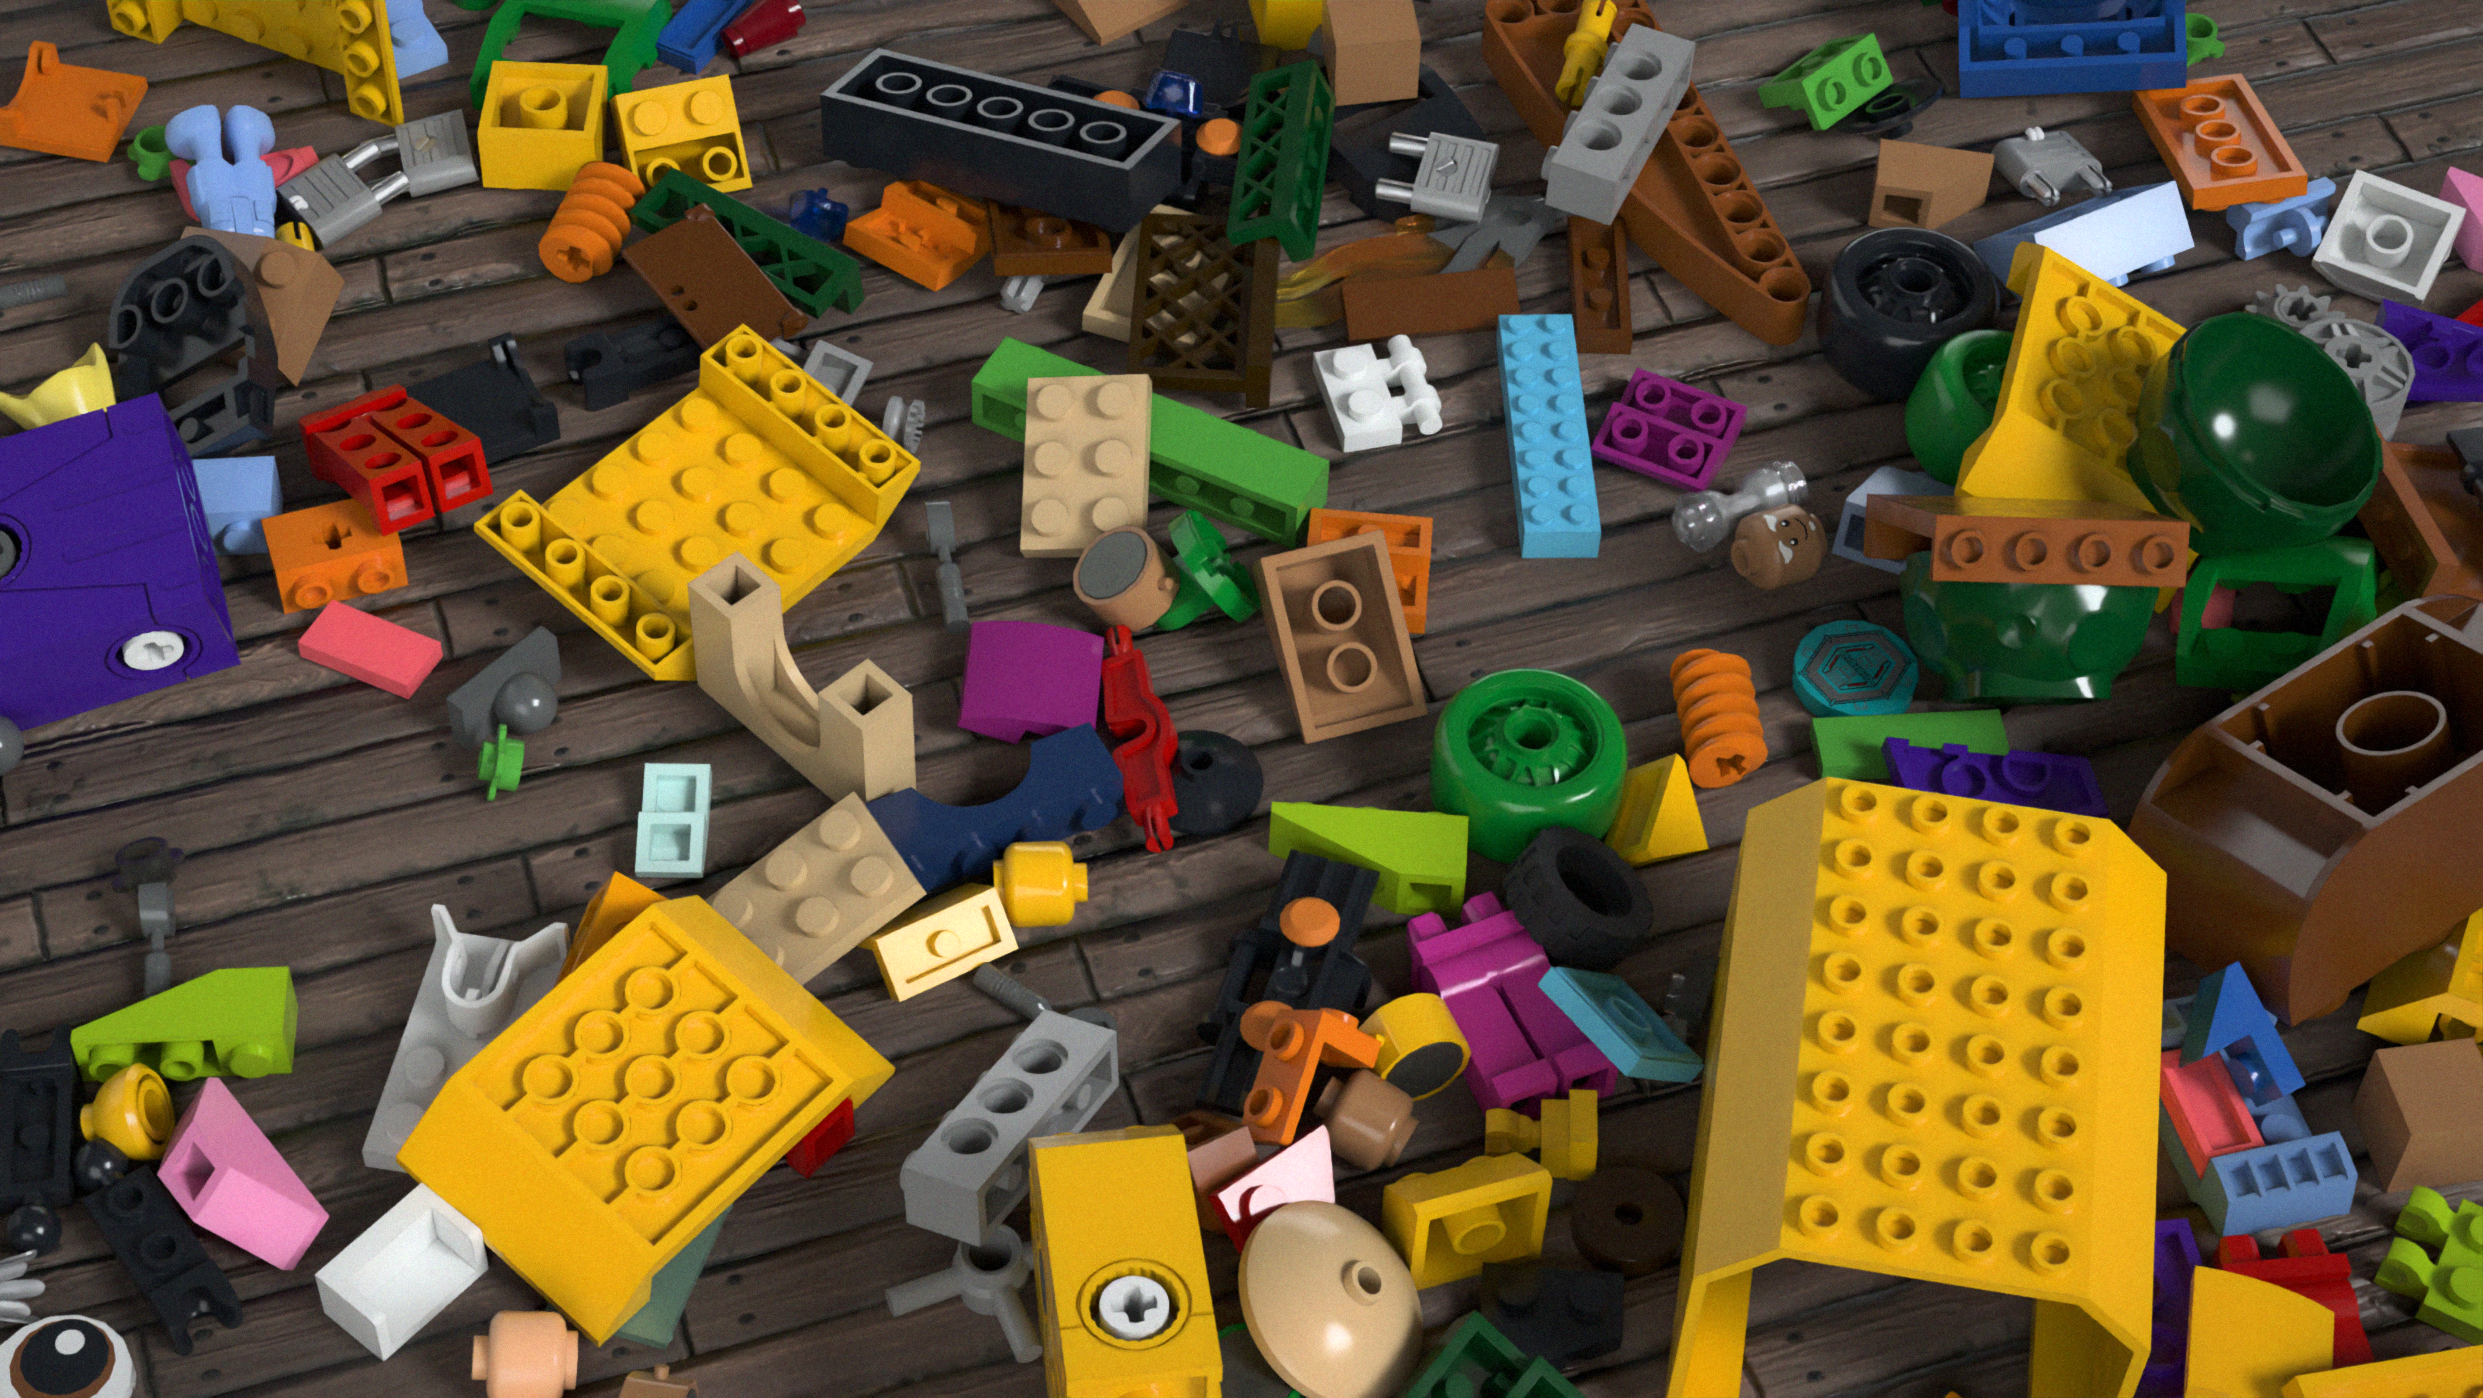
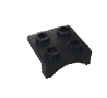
(1220, 64)
(494, 402)

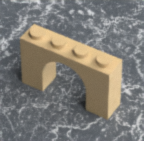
(842, 739)

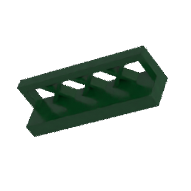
(1298, 150)
(818, 272)

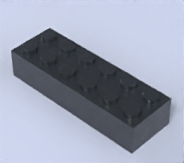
(1002, 139)

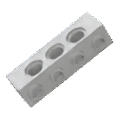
(1618, 123)
(979, 1155)

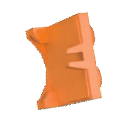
(69, 107)

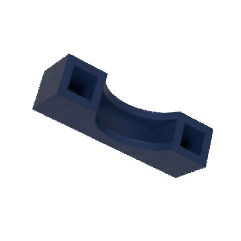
(1065, 792)

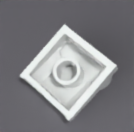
(2387, 241)

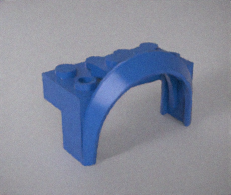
(2070, 46)

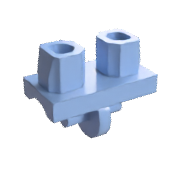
(2289, 224)

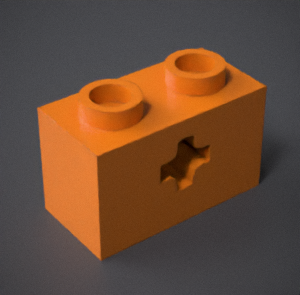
(331, 555)

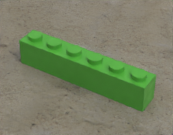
(1193, 455)

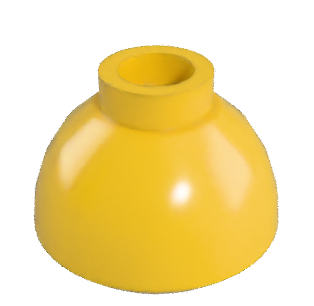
(132, 1113)

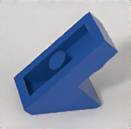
(2233, 1018)

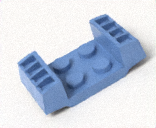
(2267, 1186)

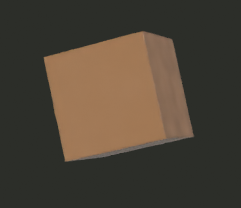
(1371, 50)
(2423, 1114)

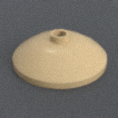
(1330, 1302)

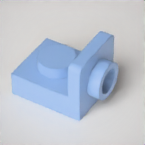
(413, 38)

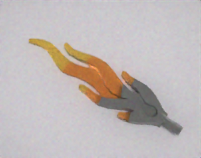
(1420, 248)

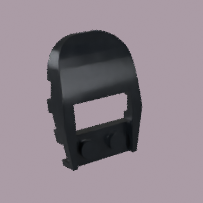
(1365, 155)
(183, 315)

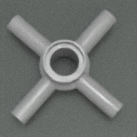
(981, 1291)

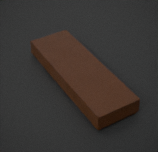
(1599, 285)
(1428, 305)

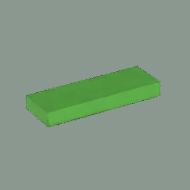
(1852, 744)

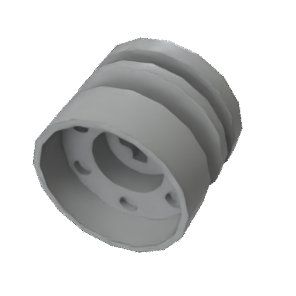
(2373, 361)

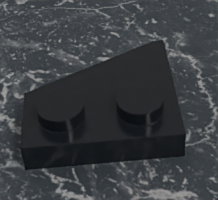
(1554, 1310)

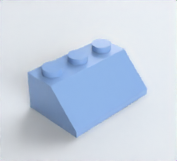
(2104, 234)

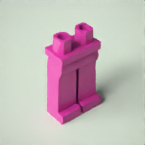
(1513, 1029)

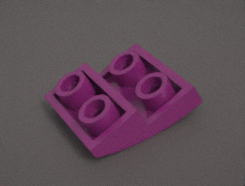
(1670, 431)
(1029, 679)

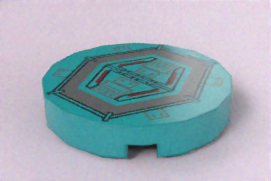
(1854, 670)

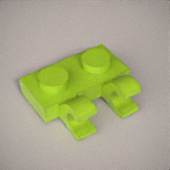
(2451, 1288)

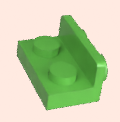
(1830, 80)

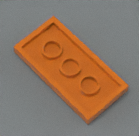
(2220, 143)

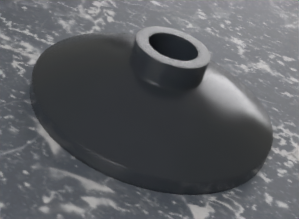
(1892, 109)
(1221, 791)

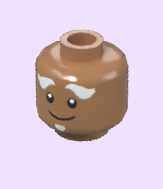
(1778, 546)

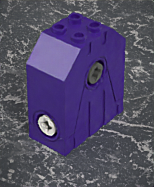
(104, 565)

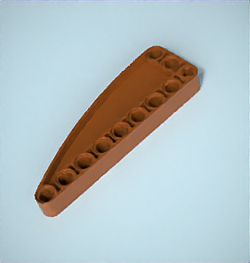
(1692, 198)

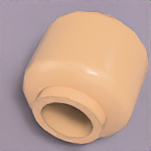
(526, 1355)

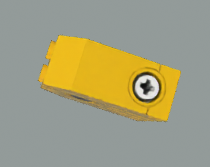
(1121, 1267)

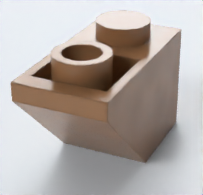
(1926, 184)

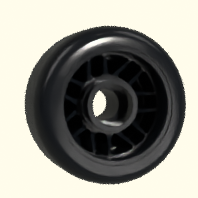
(1898, 300)

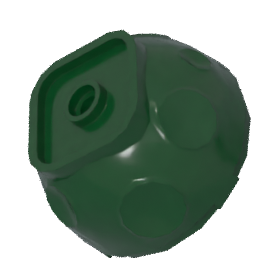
(2253, 437)
(2023, 638)

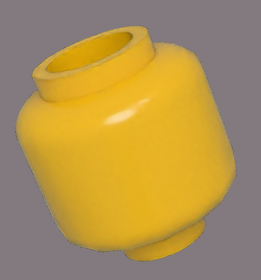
(1039, 883)

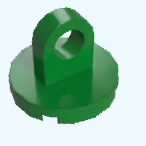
(1206, 574)

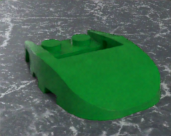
(628, 53)
(2256, 659)

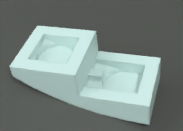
(674, 821)

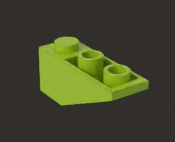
(1415, 852)
(203, 1028)

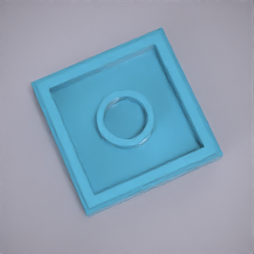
(1621, 1025)

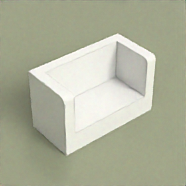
(402, 1271)

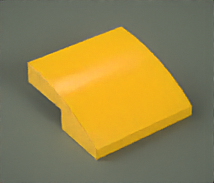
(2251, 1336)

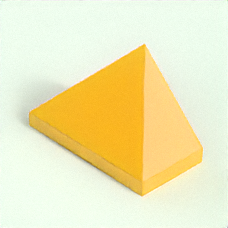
(1657, 814)

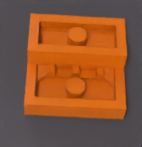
(922, 233)
(1408, 547)

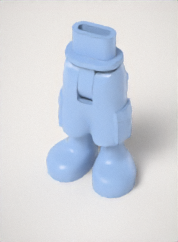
(225, 195)

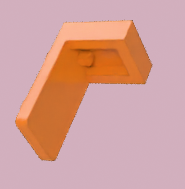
(1289, 1064)

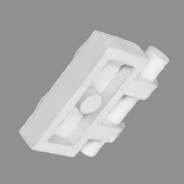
(1359, 397)

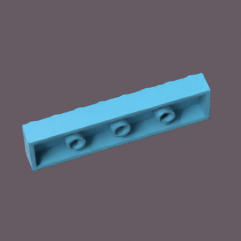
(1547, 437)

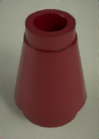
(763, 26)

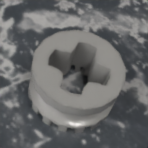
(902, 422)

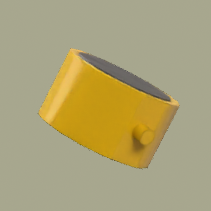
(1419, 1044)

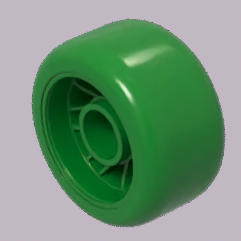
(1956, 400)
(1525, 757)

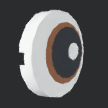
(66, 1360)

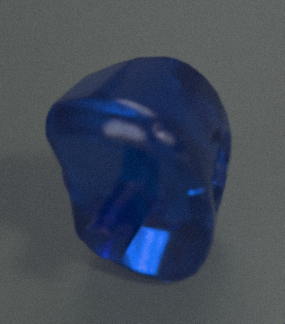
(1175, 93)
(817, 215)

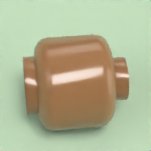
(1366, 1119)

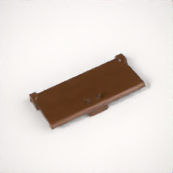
(716, 281)

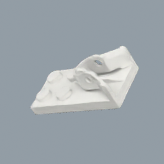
(464, 1002)

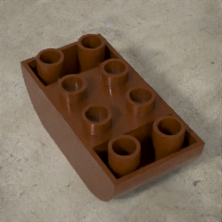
(2330, 812)

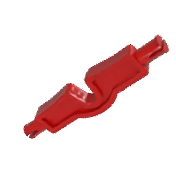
(1146, 760)

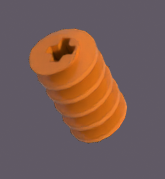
(591, 222)
(1717, 717)

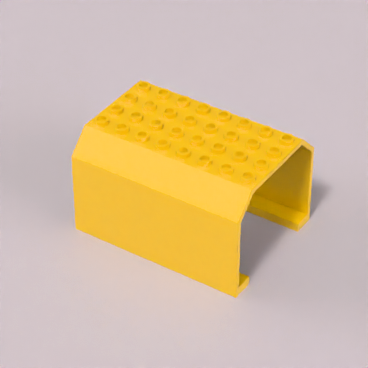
(1933, 1072)

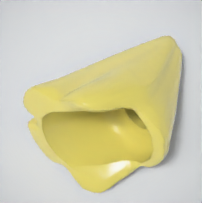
(65, 394)

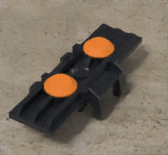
(1207, 143)
(1309, 951)

